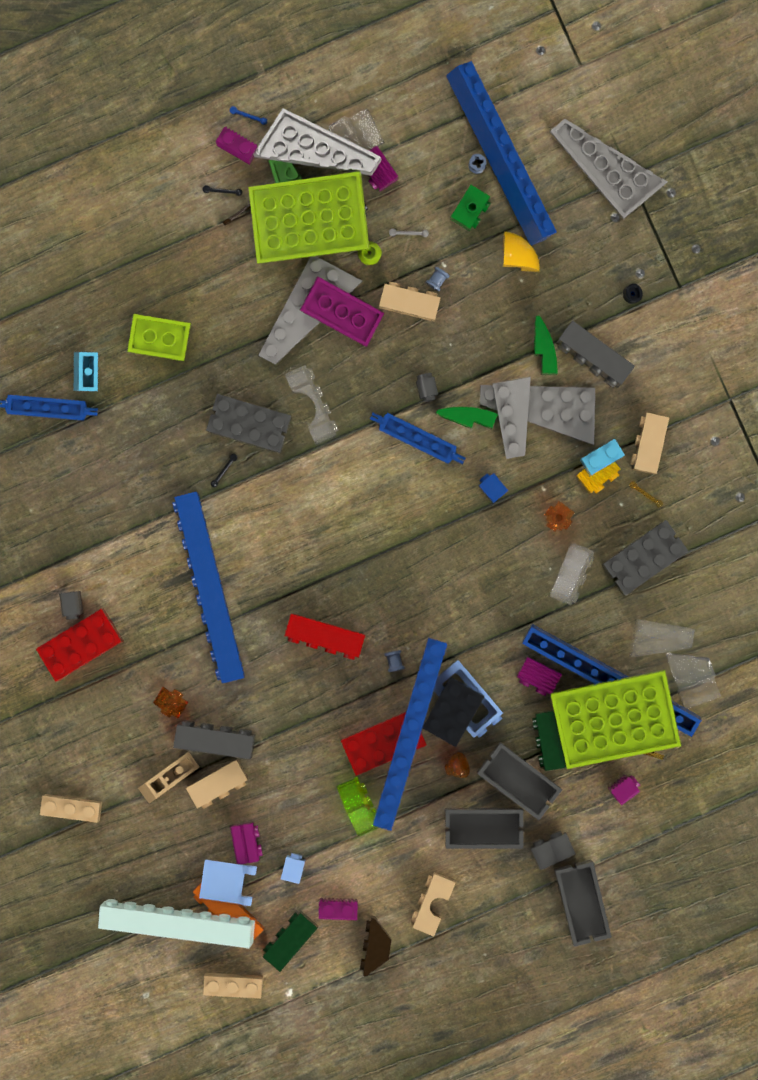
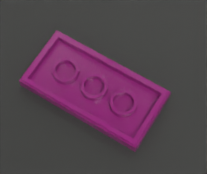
(341, 311)

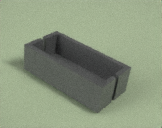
(595, 355)
(248, 423)
(644, 557)
(214, 740)
(519, 781)
(483, 828)
(582, 902)

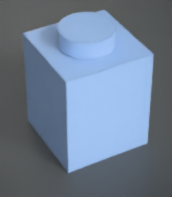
(293, 868)

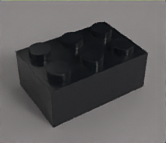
(453, 711)

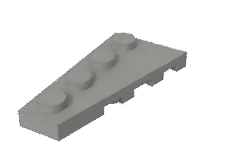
(512, 409)

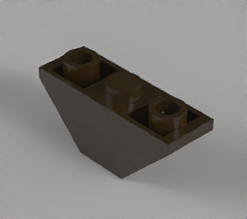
(376, 947)

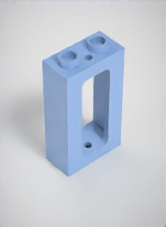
(475, 729)

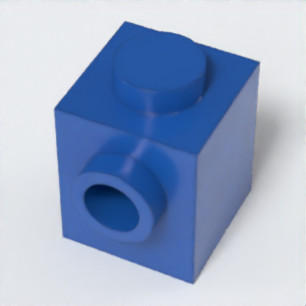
(492, 487)

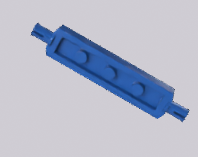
(47, 407)
(417, 438)

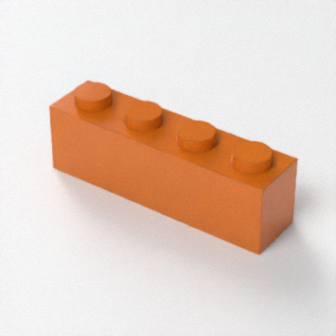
(232, 909)

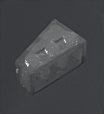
(572, 574)
(658, 638)

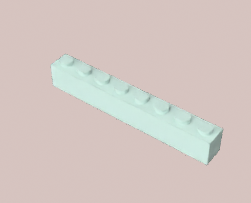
(176, 924)

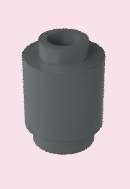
(427, 387)

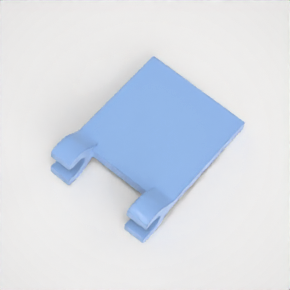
(225, 882)

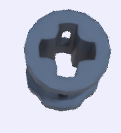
(473, 168)
(437, 279)
(394, 661)

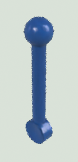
(233, 110)

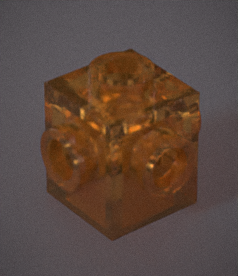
(565, 513)
(173, 705)

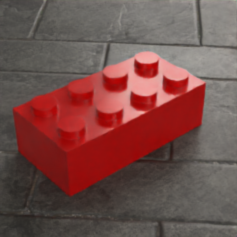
(324, 635)
(79, 645)
(375, 744)

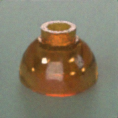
(458, 766)

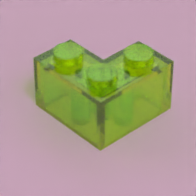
(357, 805)

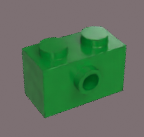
(470, 208)

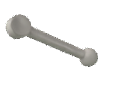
(392, 232)

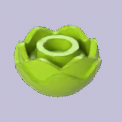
(370, 259)

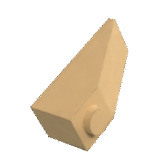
(168, 777)

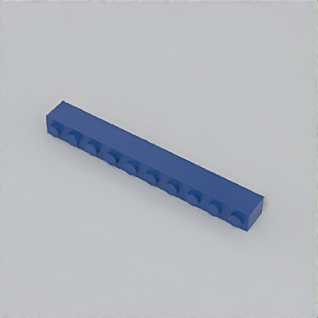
(501, 153)
(209, 586)
(593, 669)
(409, 734)

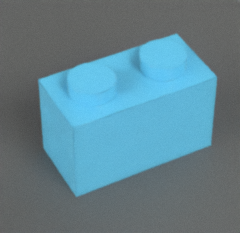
(85, 371)
(602, 457)

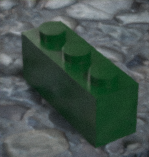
(548, 741)
(289, 940)

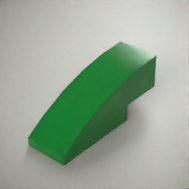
(544, 347)
(468, 415)

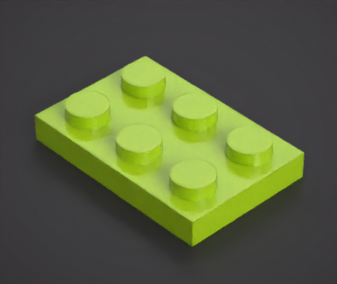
(159, 337)

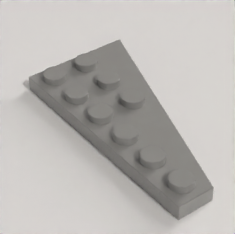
(305, 143)
(612, 173)
(295, 325)
(557, 409)

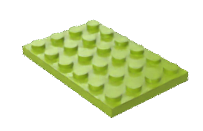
(309, 217)
(615, 719)

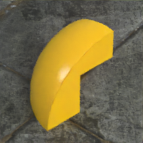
(519, 253)

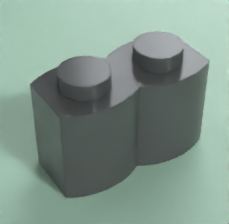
(71, 605)
(553, 850)

